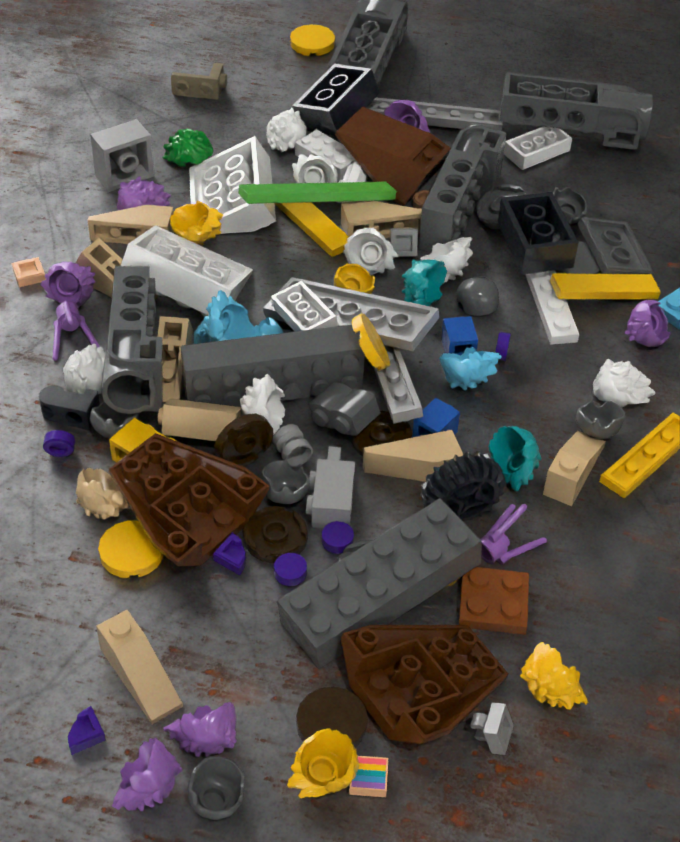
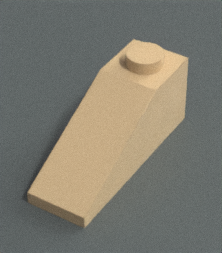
(378, 215)
(129, 223)
(102, 263)
(174, 333)
(411, 457)
(572, 467)
(138, 666)

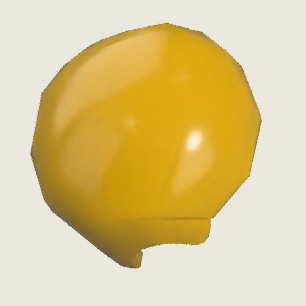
(354, 278)

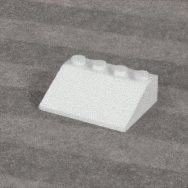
(218, 182)
(185, 268)

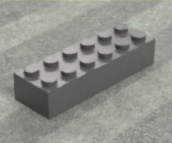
(296, 361)
(380, 580)

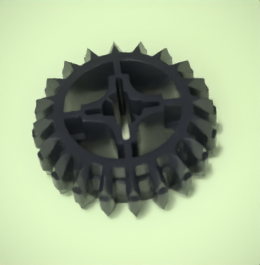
(465, 485)

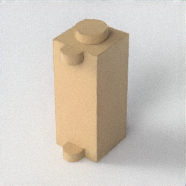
(195, 419)

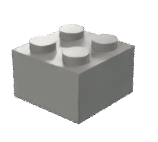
(122, 154)

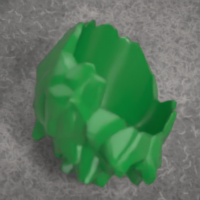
(188, 147)

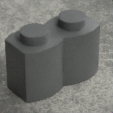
(344, 408)

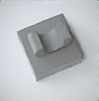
(404, 241)
(494, 728)

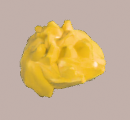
(196, 222)
(551, 679)
(324, 764)

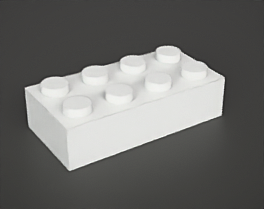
(321, 144)
(537, 146)
(303, 309)

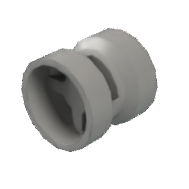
(292, 445)

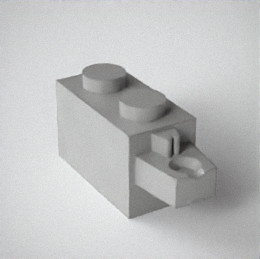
(332, 490)

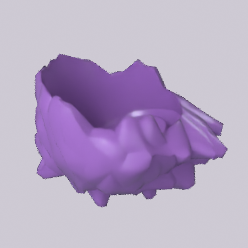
(408, 113)
(140, 193)
(69, 283)
(648, 324)
(206, 730)
(147, 778)

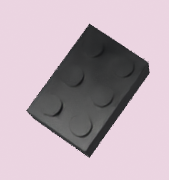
(336, 98)
(537, 233)

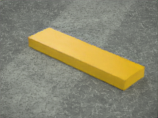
(316, 226)
(604, 286)
(644, 457)

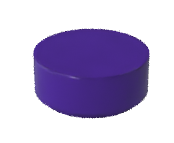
(503, 345)
(59, 443)
(337, 536)
(290, 569)

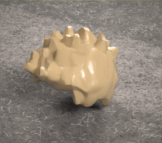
(99, 494)

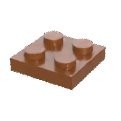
(494, 600)

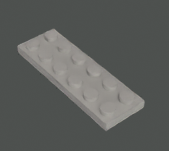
(396, 321)

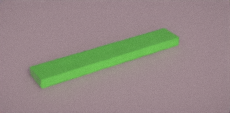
(316, 192)

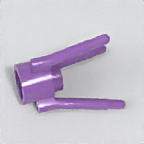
(69, 320)
(496, 543)

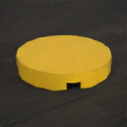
(312, 39)
(370, 342)
(128, 550)

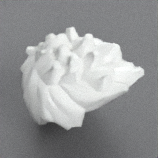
(285, 130)
(314, 170)
(370, 251)
(453, 254)
(85, 370)
(622, 384)
(264, 400)

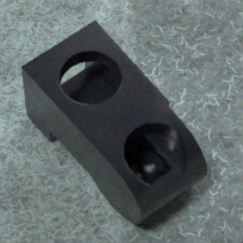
(68, 407)

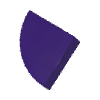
(231, 554)
(85, 731)

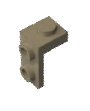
(200, 85)

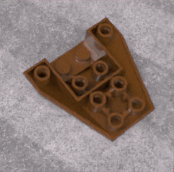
(392, 151)
(186, 497)
(419, 676)

